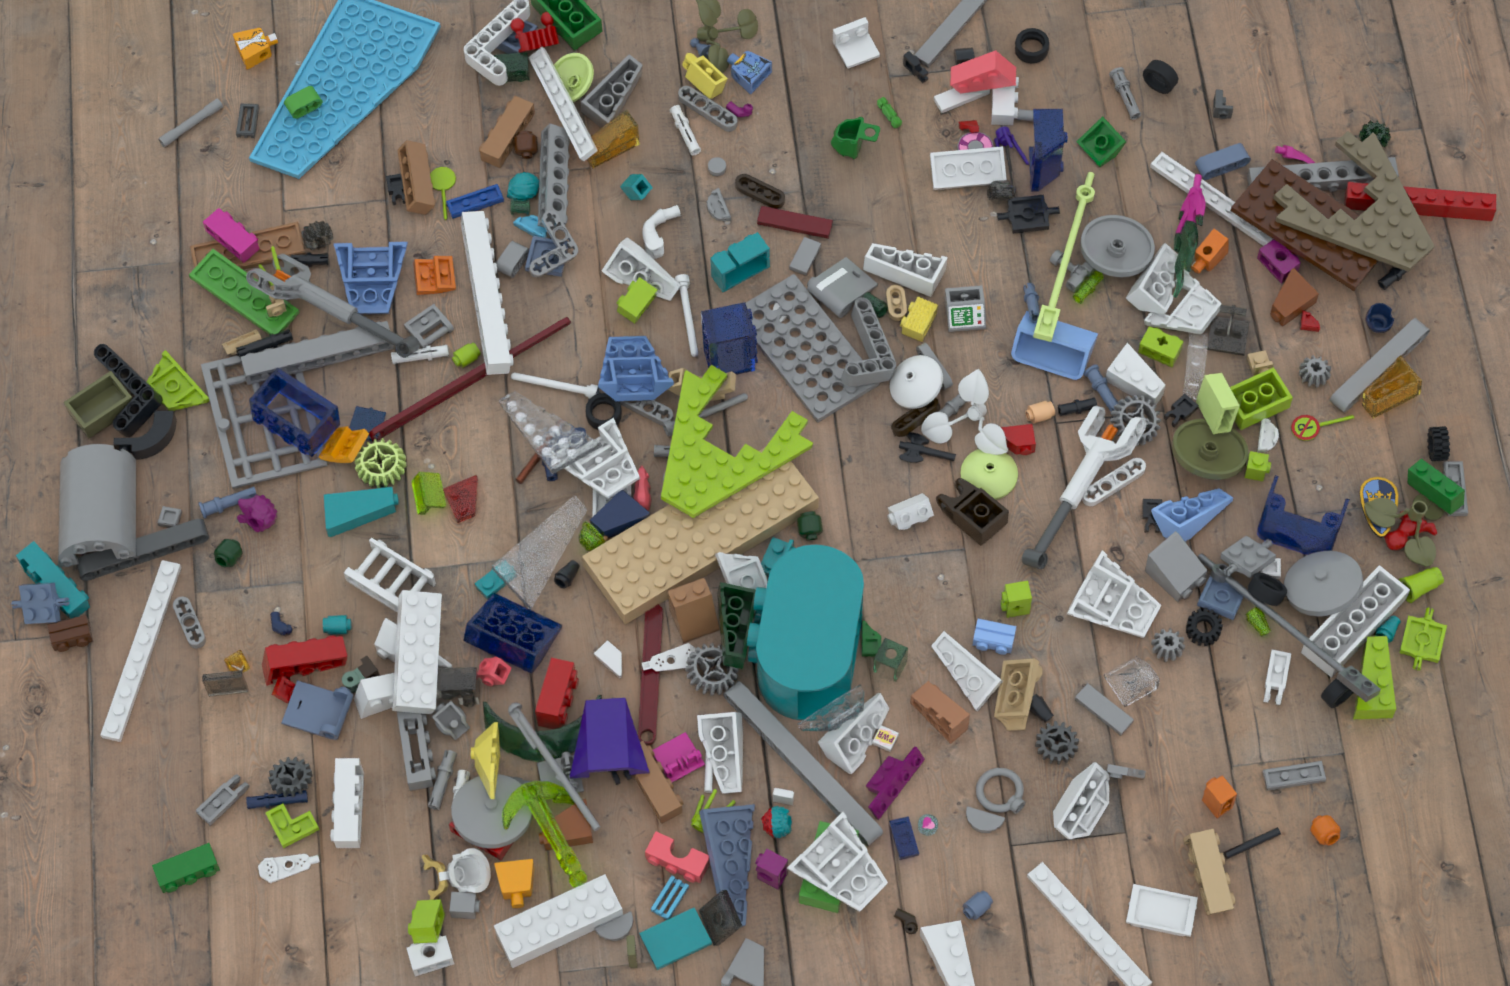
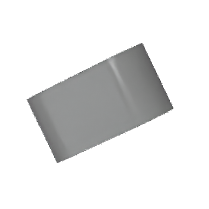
(512, 259)

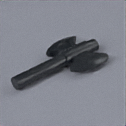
(916, 447)

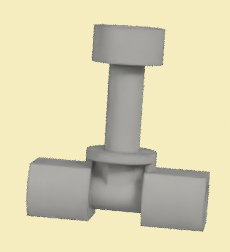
(1077, 273)

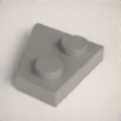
(1119, 771)

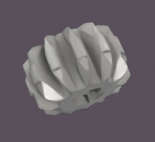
(1308, 369)
(1168, 651)

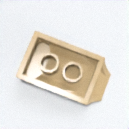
(1016, 692)

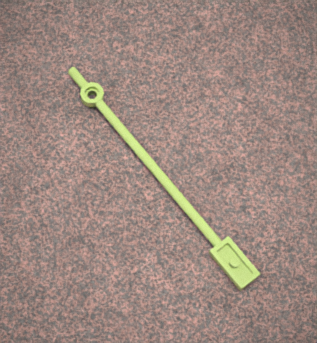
(1049, 314)

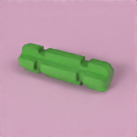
(889, 112)

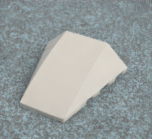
(609, 467)
(1114, 599)
(841, 865)

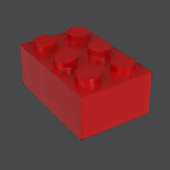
(556, 694)

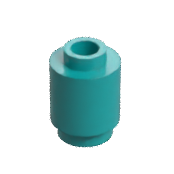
(337, 625)

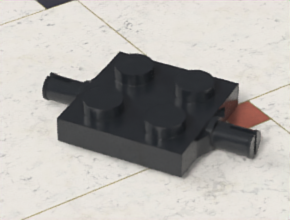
(1028, 214)

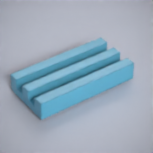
(678, 883)

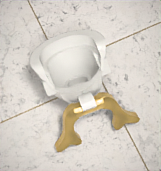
(466, 872)

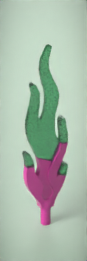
(1187, 233)

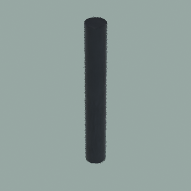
(1252, 843)

